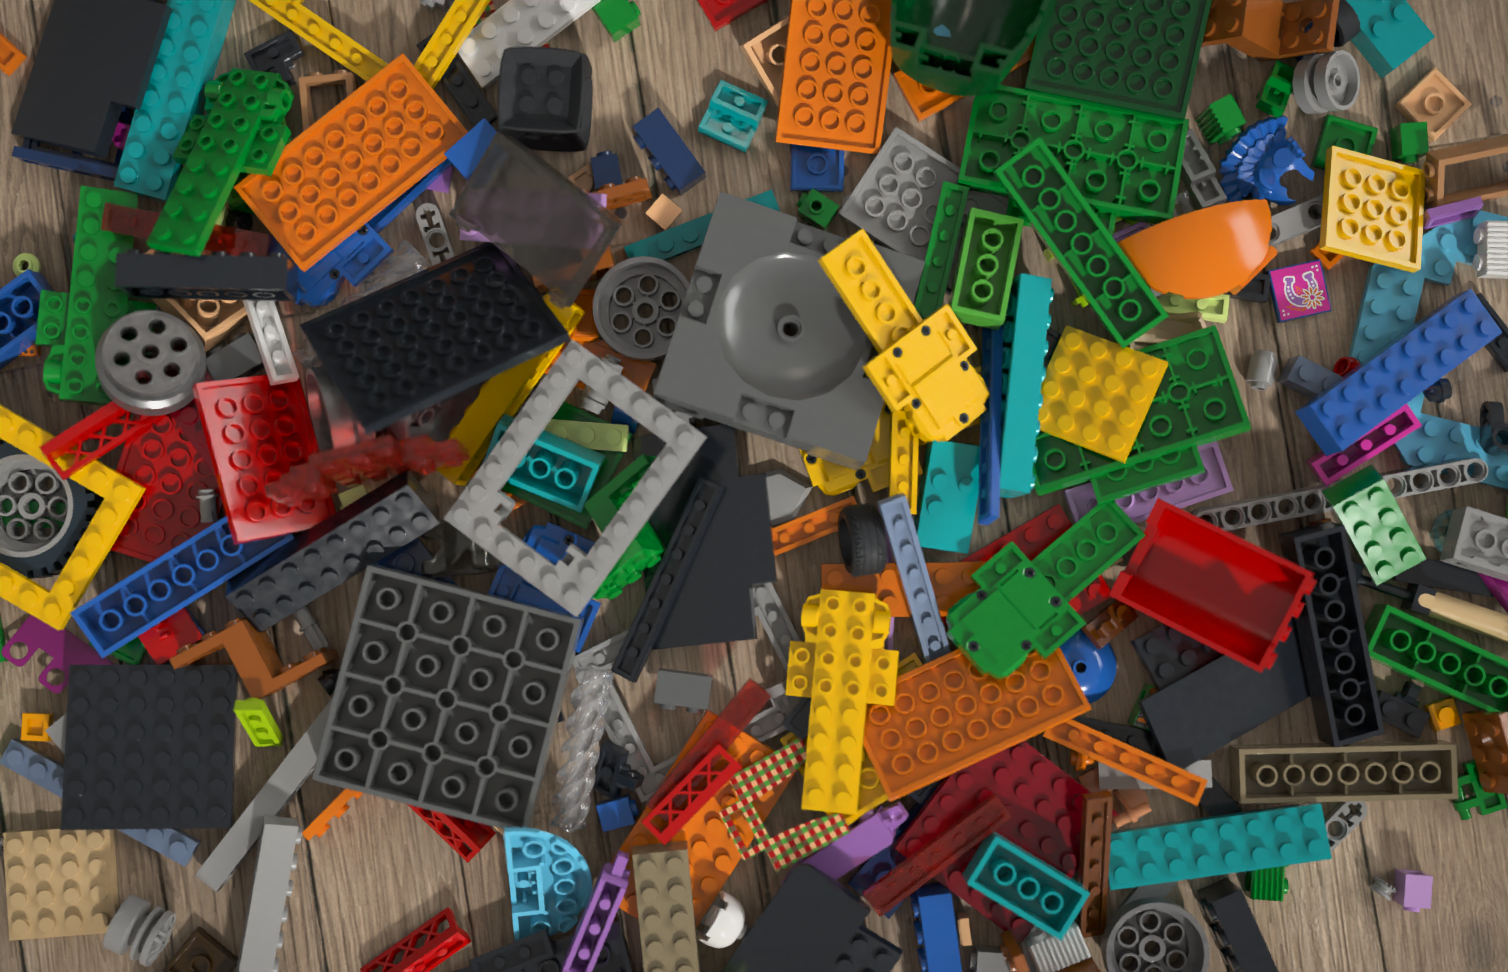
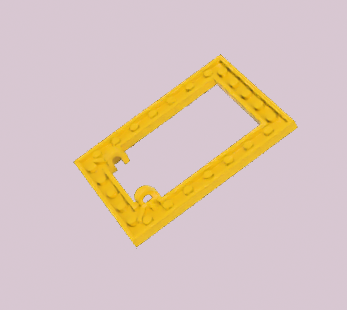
(430, 64)
(120, 500)

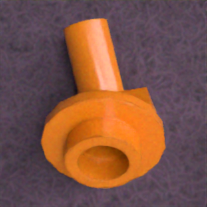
(1079, 760)

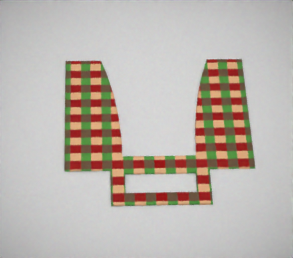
(791, 844)

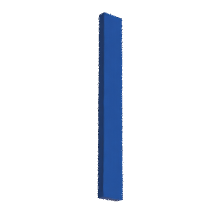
(990, 427)

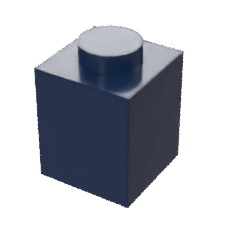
(606, 169)

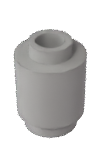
(1261, 370)

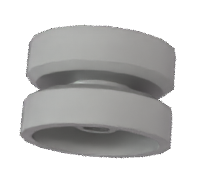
(1326, 82)

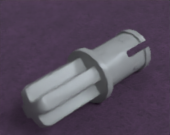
(310, 628)

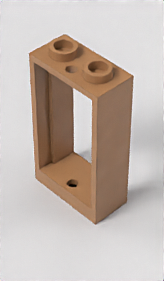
(317, 79)
(1435, 171)

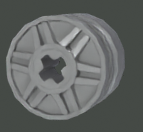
(139, 929)

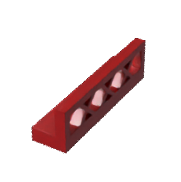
(88, 429)
(699, 800)
(473, 833)
(433, 952)

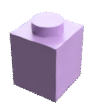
(1413, 889)

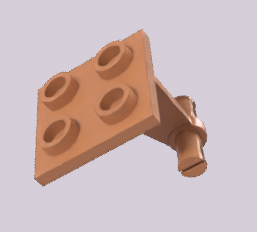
(1128, 803)

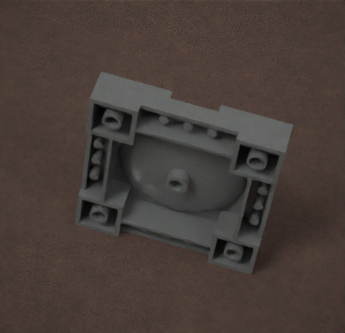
(731, 347)

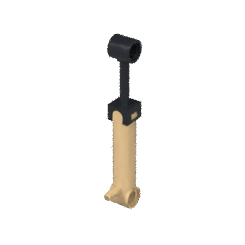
(1442, 607)

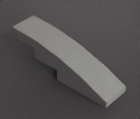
(1200, 174)
(1113, 779)

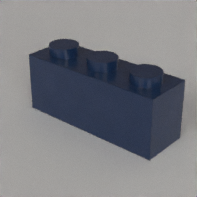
(668, 152)

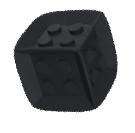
(546, 98)

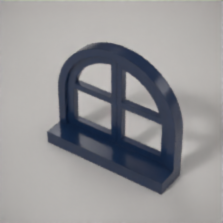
(74, 162)

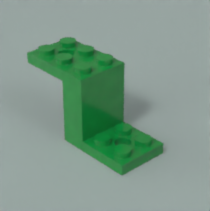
(645, 548)

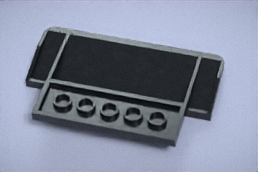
(1210, 697)
(813, 928)

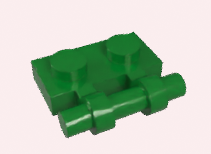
(1483, 801)

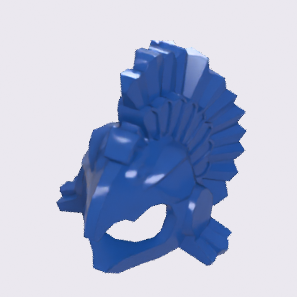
(1259, 161)

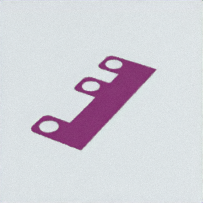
(59, 644)

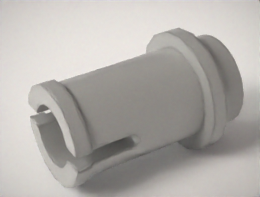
(207, 504)

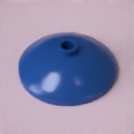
(1098, 665)

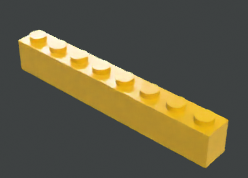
(502, 396)

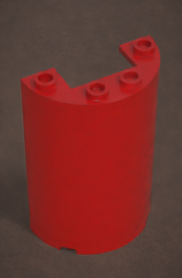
(1213, 586)

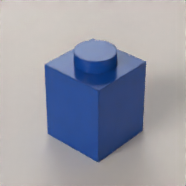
(617, 812)

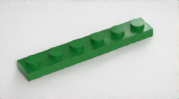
(941, 248)

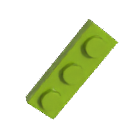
(258, 722)

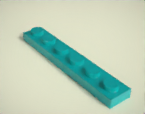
(687, 235)

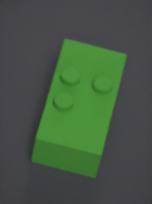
(985, 268)

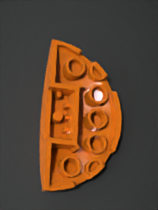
(1202, 250)

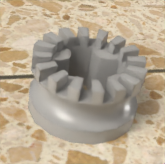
(1381, 888)

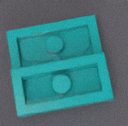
(733, 116)

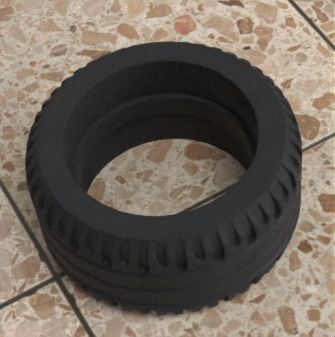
(862, 539)

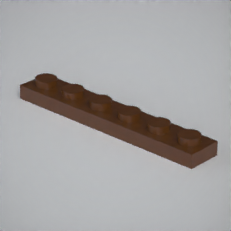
(1094, 861)

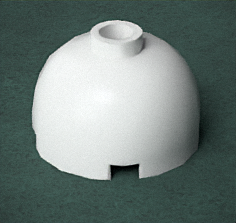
(723, 922)

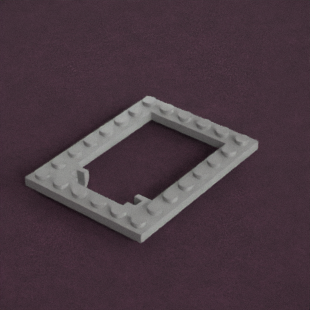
(578, 574)
(762, 727)

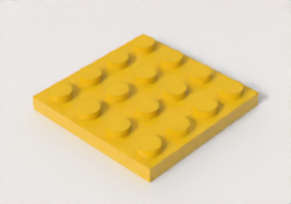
(1372, 209)
(1098, 393)

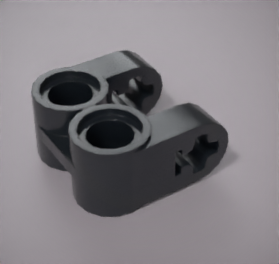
(1492, 425)

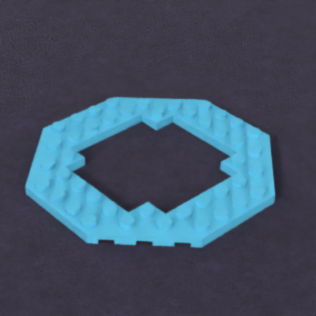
(1391, 308)

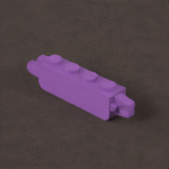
(867, 837)
(597, 916)

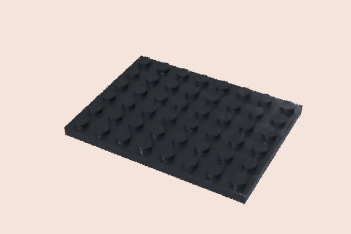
(432, 335)

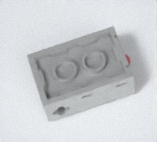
(1477, 542)

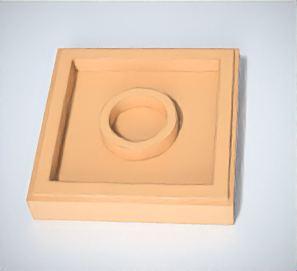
(1434, 102)

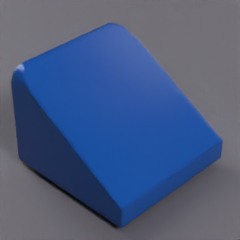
(622, 418)

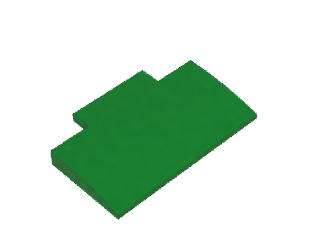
(1115, 156)
(1190, 409)

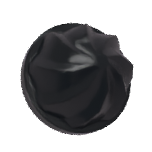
(239, 220)
(1439, 391)
(329, 680)

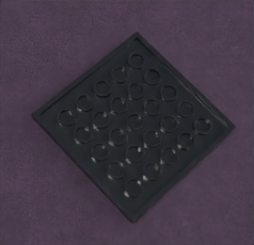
(149, 747)

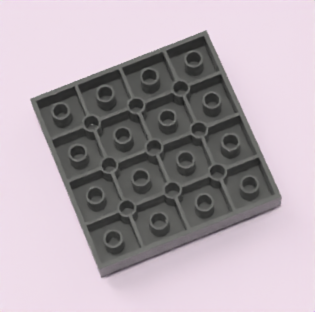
(448, 698)

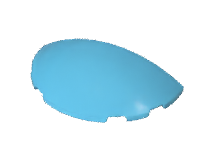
(545, 880)

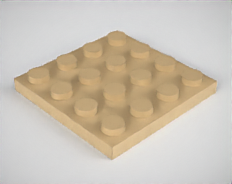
(59, 882)

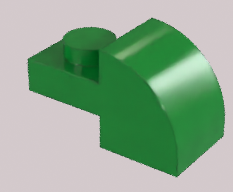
(1276, 89)

